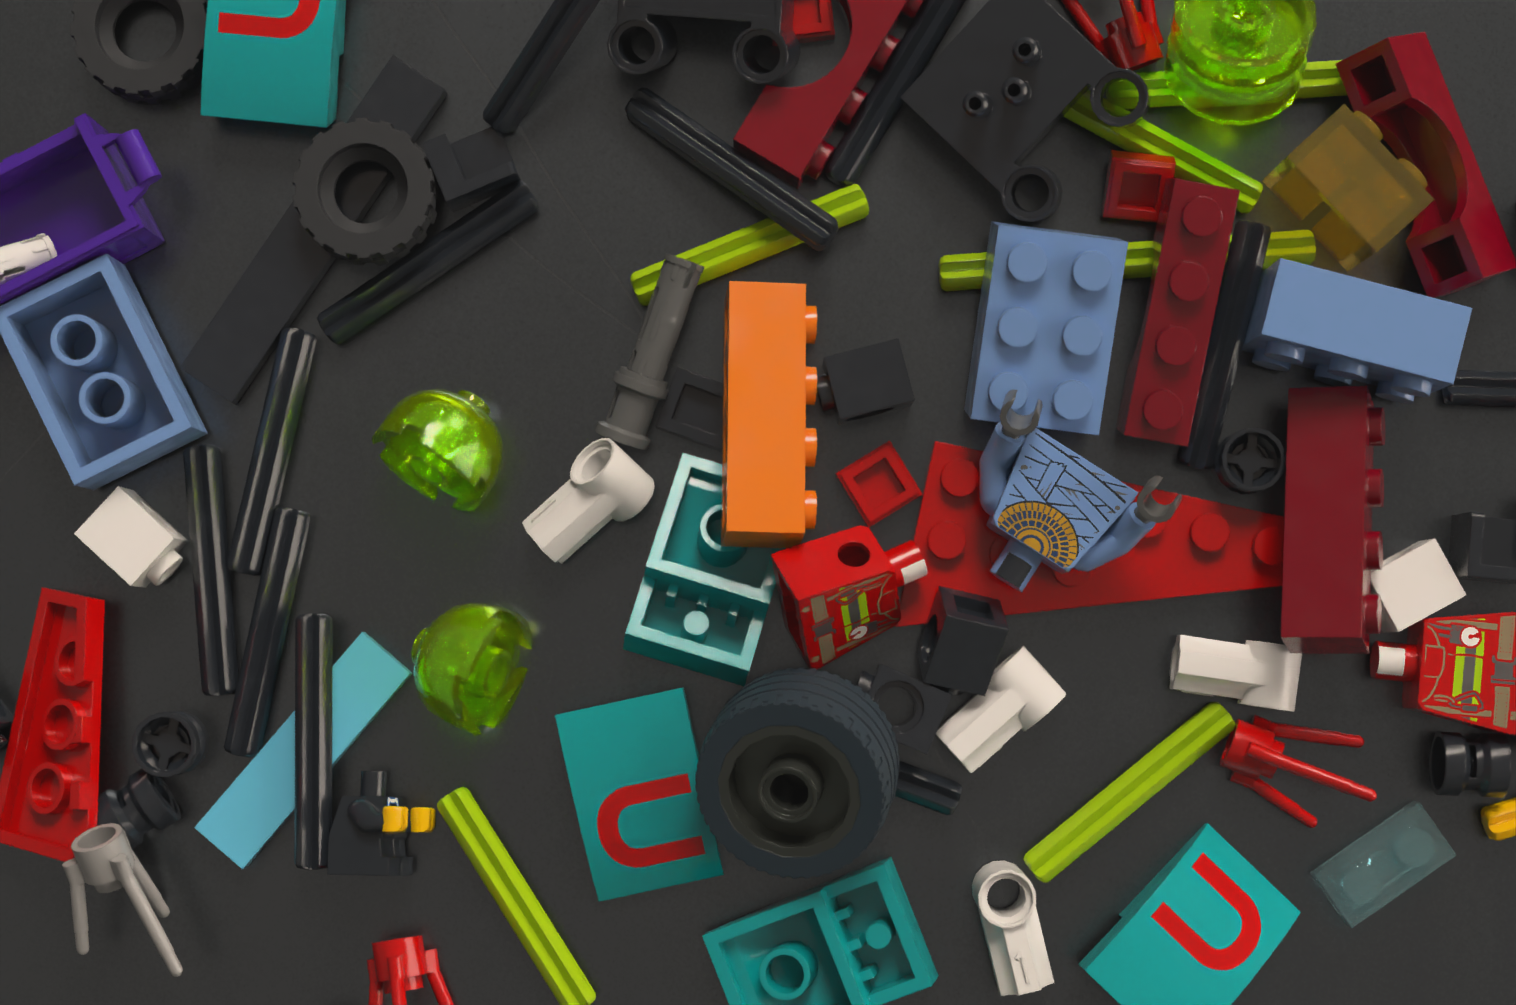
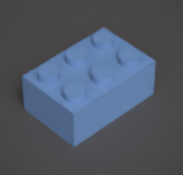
(1046, 325)
(1355, 331)
(99, 373)

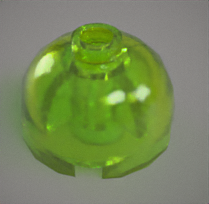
(443, 444)
(469, 664)

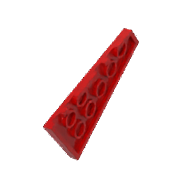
(1193, 553)

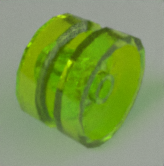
(1238, 56)

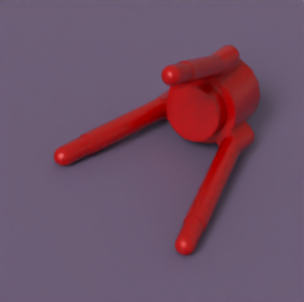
(1132, 39)
(1255, 752)
(400, 967)

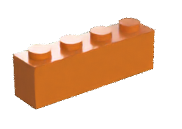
(766, 415)

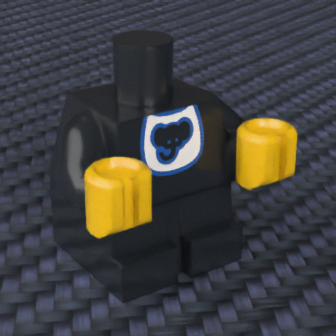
(372, 831)

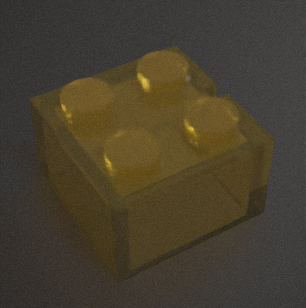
(1358, 179)

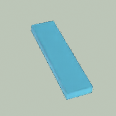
(265, 790)

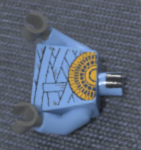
(1056, 502)

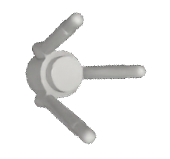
(109, 864)

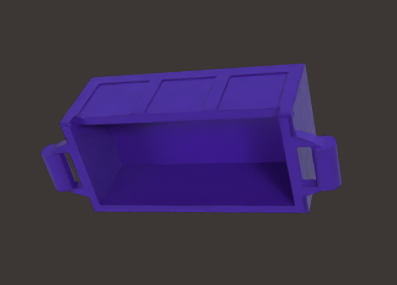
(80, 198)

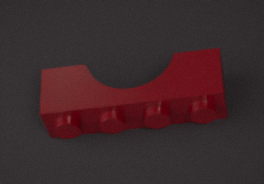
(1404, 93)
(792, 124)
(1179, 312)

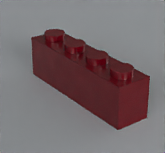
(1330, 520)

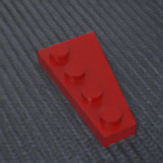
(55, 734)

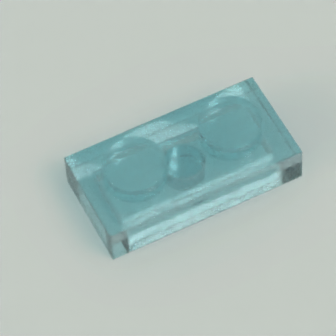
(1383, 864)

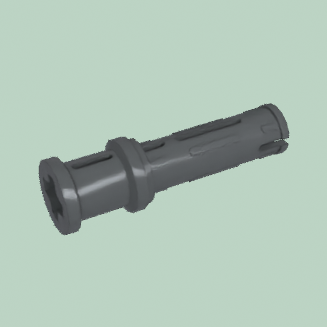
(642, 381)

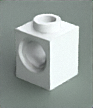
(133, 539)
(1414, 585)

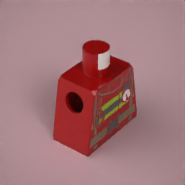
(842, 590)
(1456, 669)

